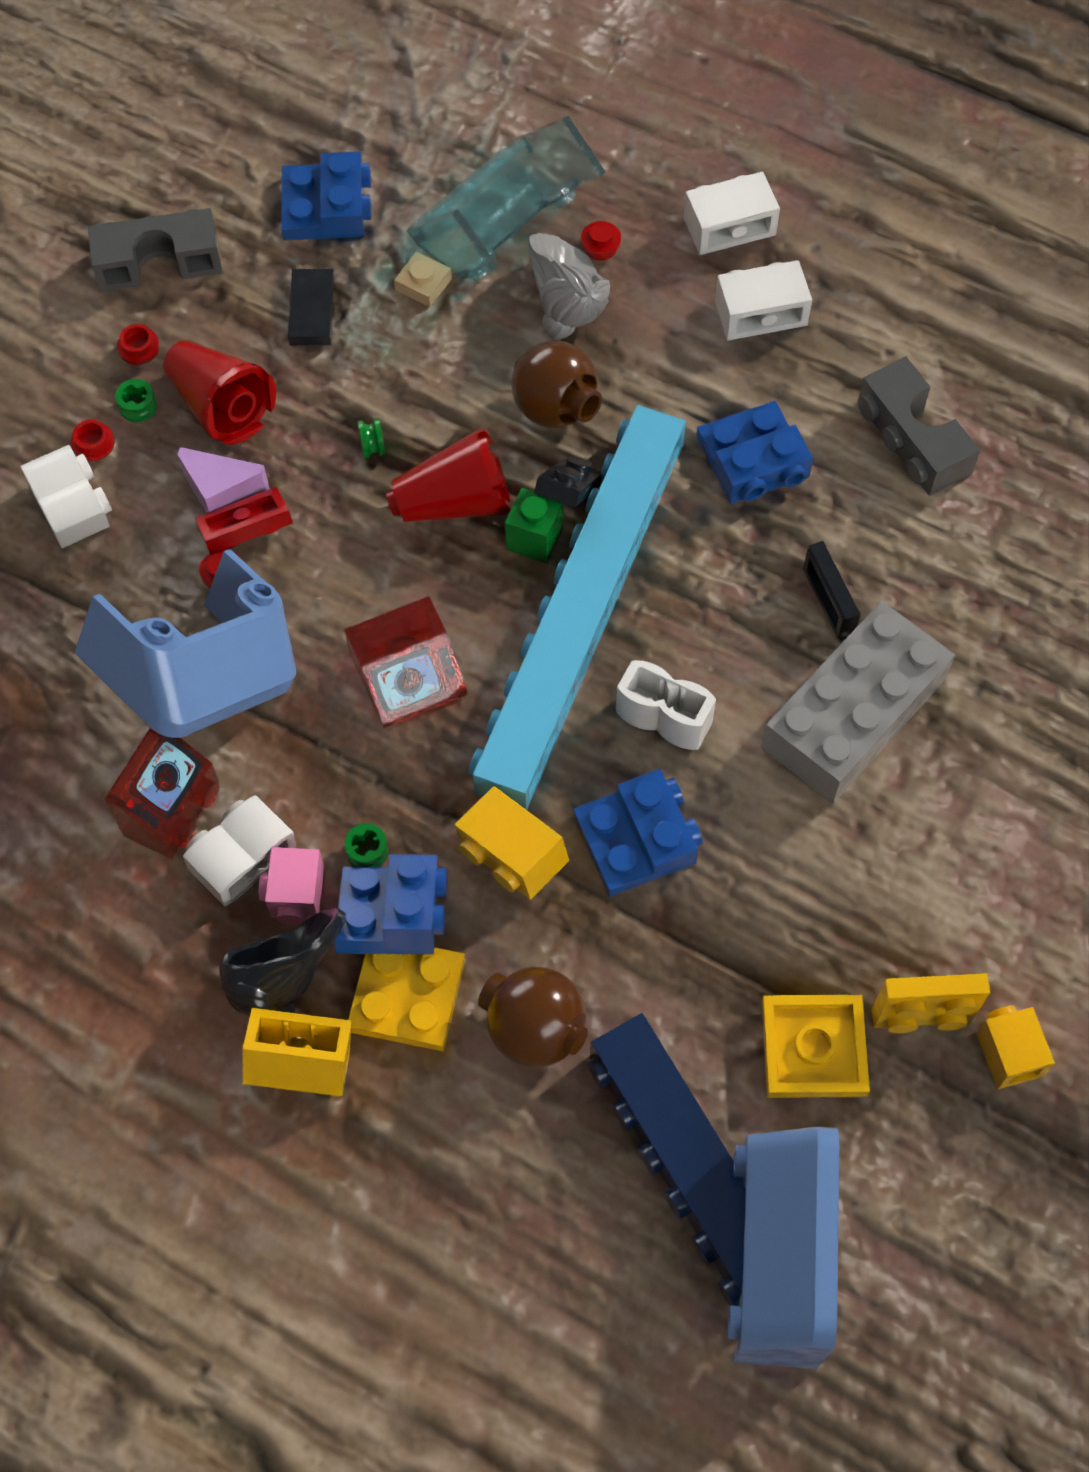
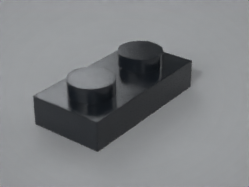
(568, 481)

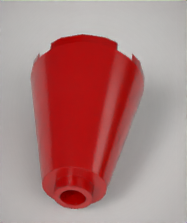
(221, 390)
(453, 484)

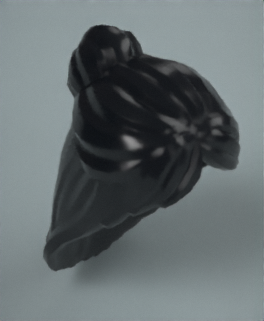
(280, 968)

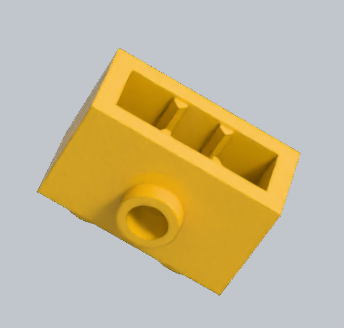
(511, 843)
(296, 1052)

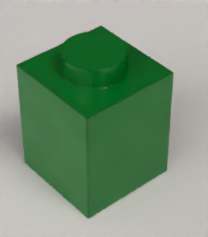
(533, 526)

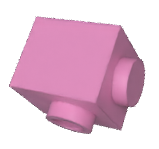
(292, 884)

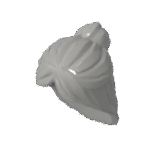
(567, 285)

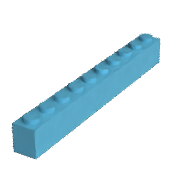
(579, 608)

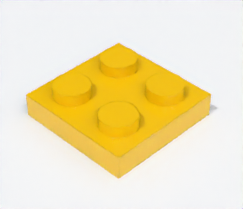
(407, 997)
(930, 1000)
(815, 1046)

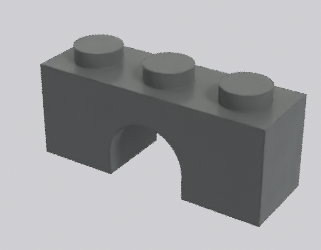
(125, 246)
(931, 454)

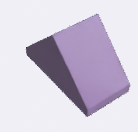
(221, 479)

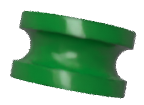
(129, 409)
(371, 438)
(360, 835)

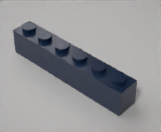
(676, 1143)

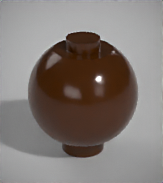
(556, 385)
(534, 1016)

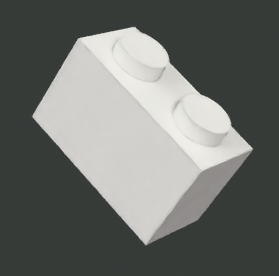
(731, 213)
(763, 300)

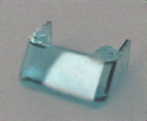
(504, 196)

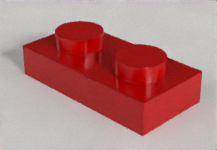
(243, 520)

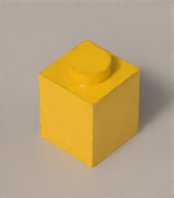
(1014, 1046)

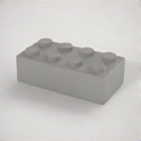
(856, 701)

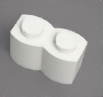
(66, 495)
(656, 701)
(237, 850)

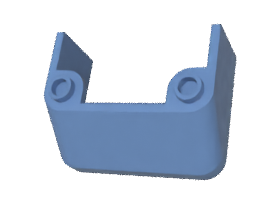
(199, 678)
(788, 1248)

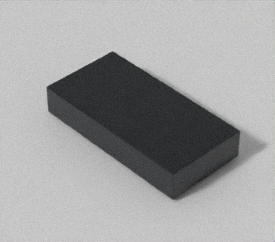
(311, 307)
(831, 590)

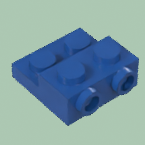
(326, 198)
(755, 452)
(638, 832)
(392, 906)

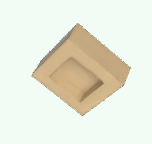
(423, 279)

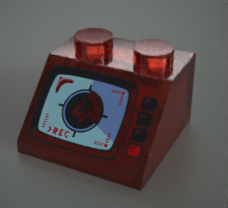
(405, 661)
(162, 793)

